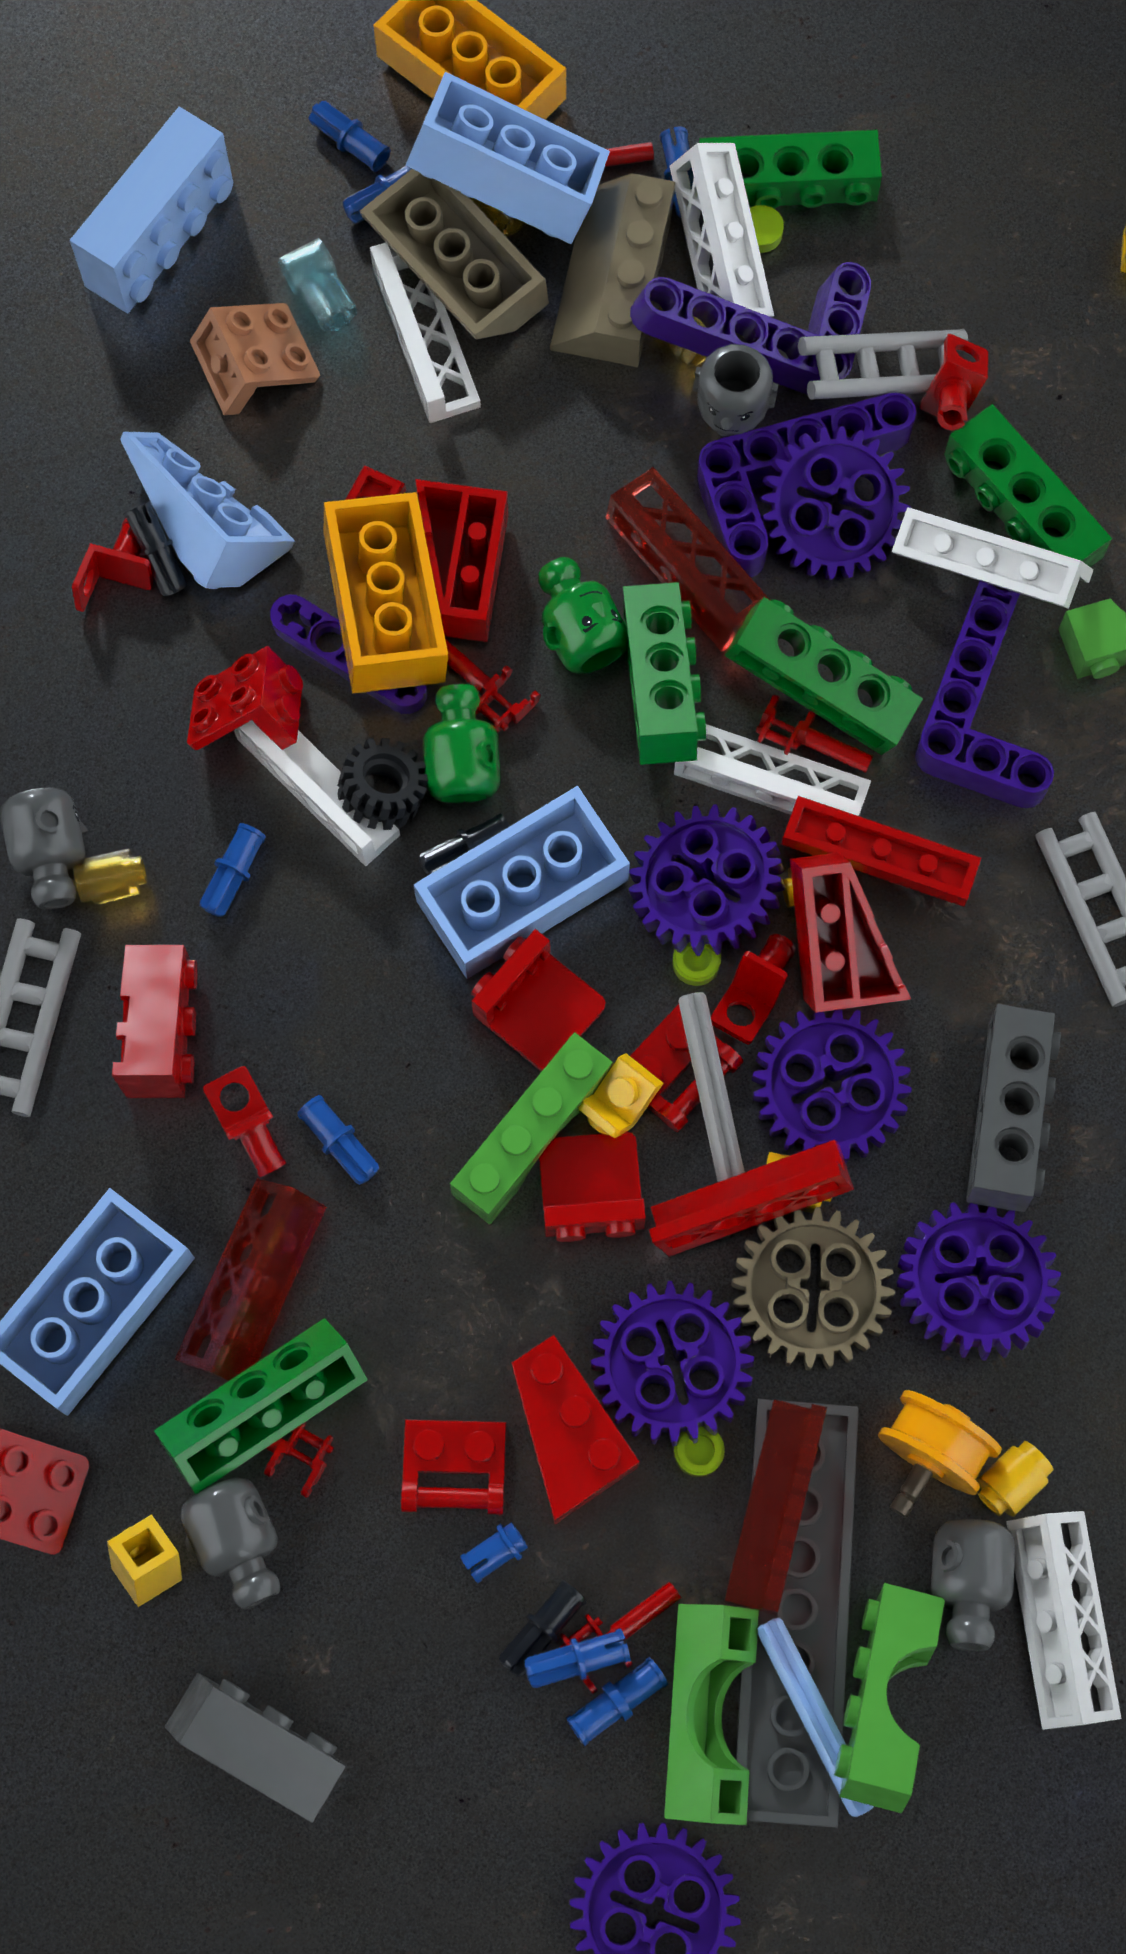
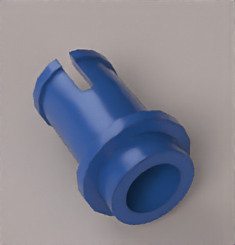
(497, 1550)

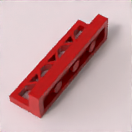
(882, 851)
(750, 1198)

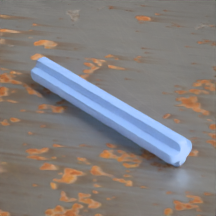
(806, 1701)

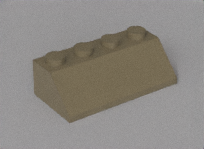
(458, 254)
(609, 267)

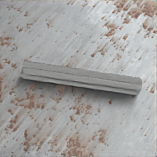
(711, 1085)

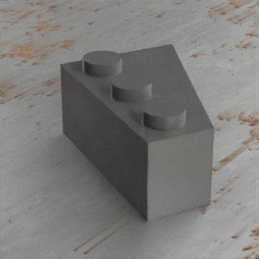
(255, 1745)

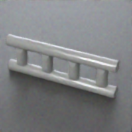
(865, 347)
(1076, 894)
(48, 998)

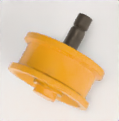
(939, 1445)

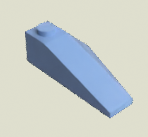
(208, 527)

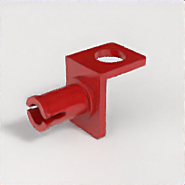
(956, 383)
(115, 564)
(756, 987)
(248, 1123)

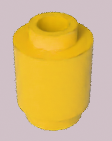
(1014, 1479)

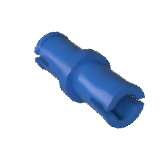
(617, 1701)

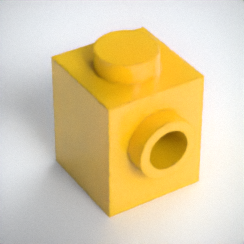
(144, 1560)

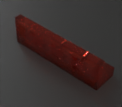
(671, 565)
(257, 1283)
(775, 1506)

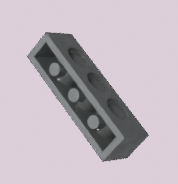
(992, 1177)

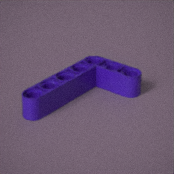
(760, 331)
(748, 473)
(967, 689)

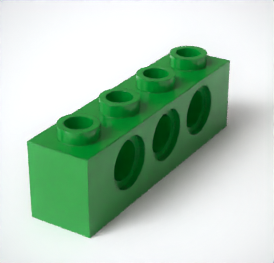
(809, 156)
(994, 439)
(661, 673)
(798, 676)
(260, 1405)

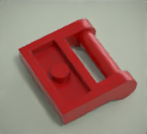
(667, 1058)
(453, 1449)

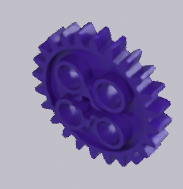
(846, 463)
(733, 847)
(811, 1046)
(984, 1321)
(629, 1374)
(671, 1864)

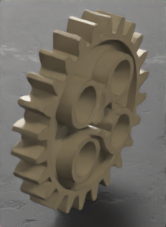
(857, 1292)

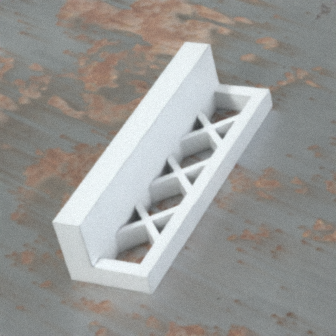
(726, 229)
(415, 346)
(990, 558)
(314, 784)
(769, 786)
(1057, 1620)

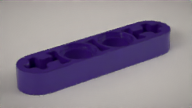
(336, 660)

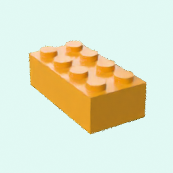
(473, 44)
(385, 592)

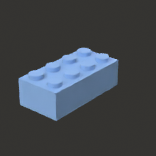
(508, 158)
(153, 210)
(522, 881)
(89, 1301)

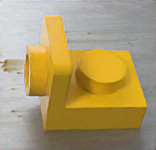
(621, 1097)

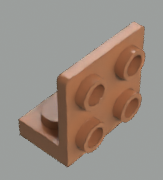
(250, 350)

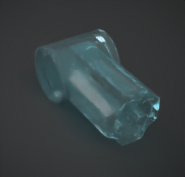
(314, 276)

